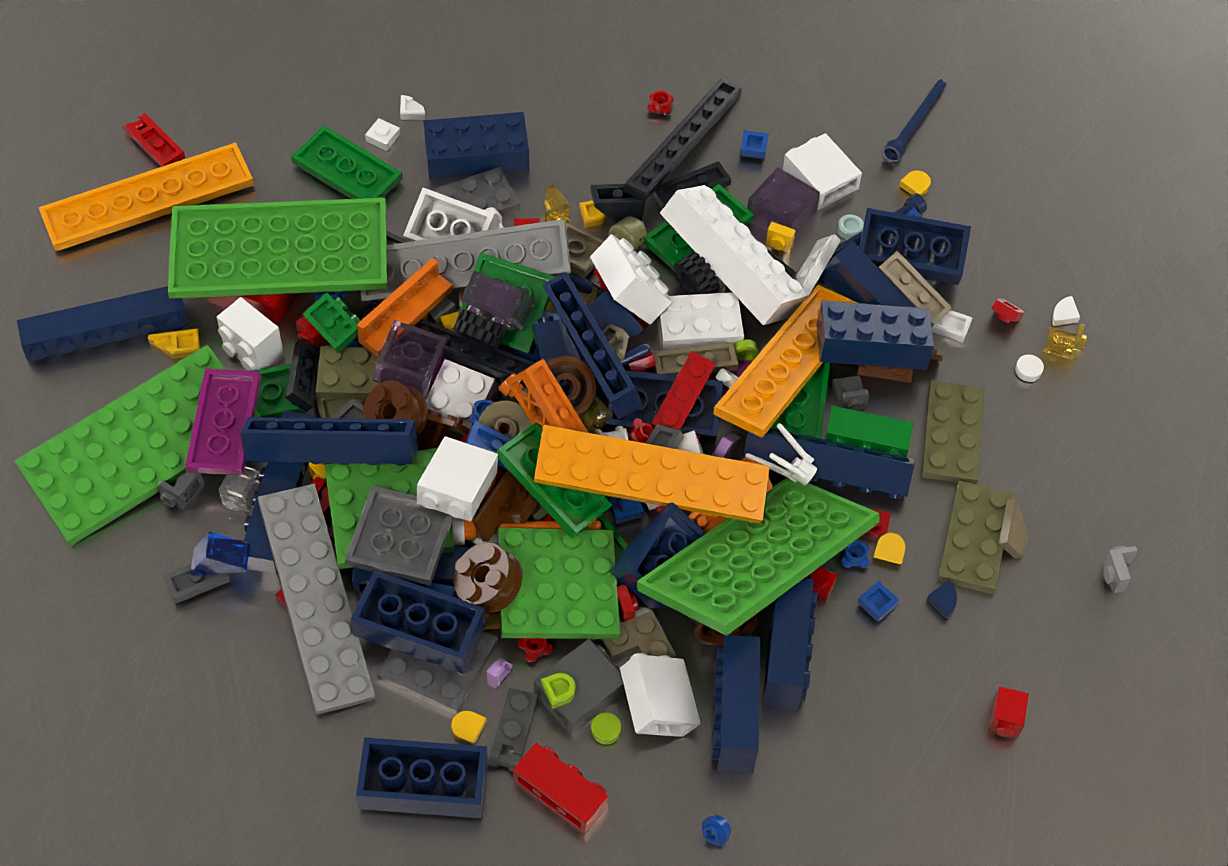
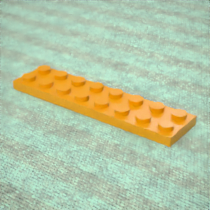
(145, 196)
(778, 370)
(651, 474)

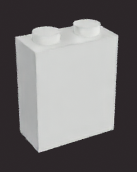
(824, 168)
(457, 478)
(659, 695)

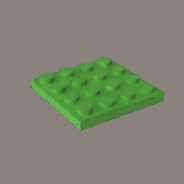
(350, 488)
(563, 586)

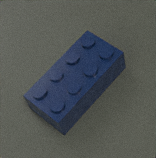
(476, 144)
(929, 245)
(874, 335)
(653, 391)
(418, 621)
(790, 647)
(736, 704)
(422, 777)

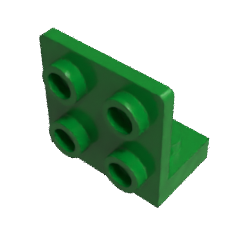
(333, 321)

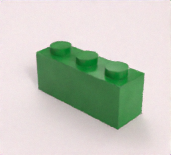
(869, 431)

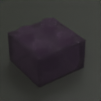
(783, 201)
(497, 300)
(410, 357)

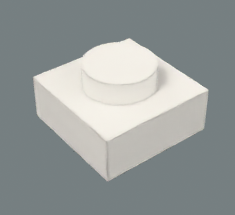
(382, 134)

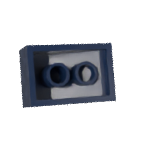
(657, 543)

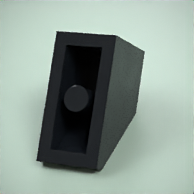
(616, 203)

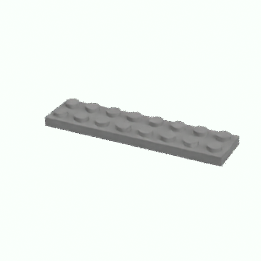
(534, 246)
(315, 599)

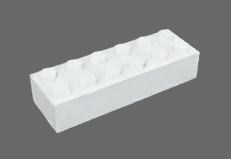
(734, 254)

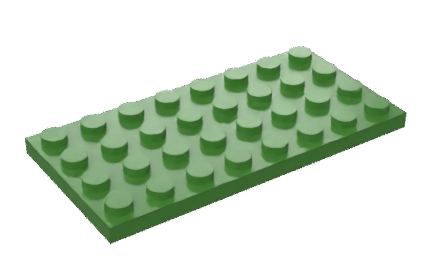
(278, 248)
(120, 450)
(750, 564)

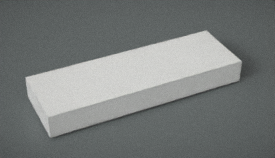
(816, 262)

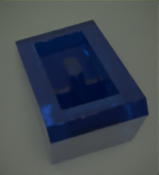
(219, 555)

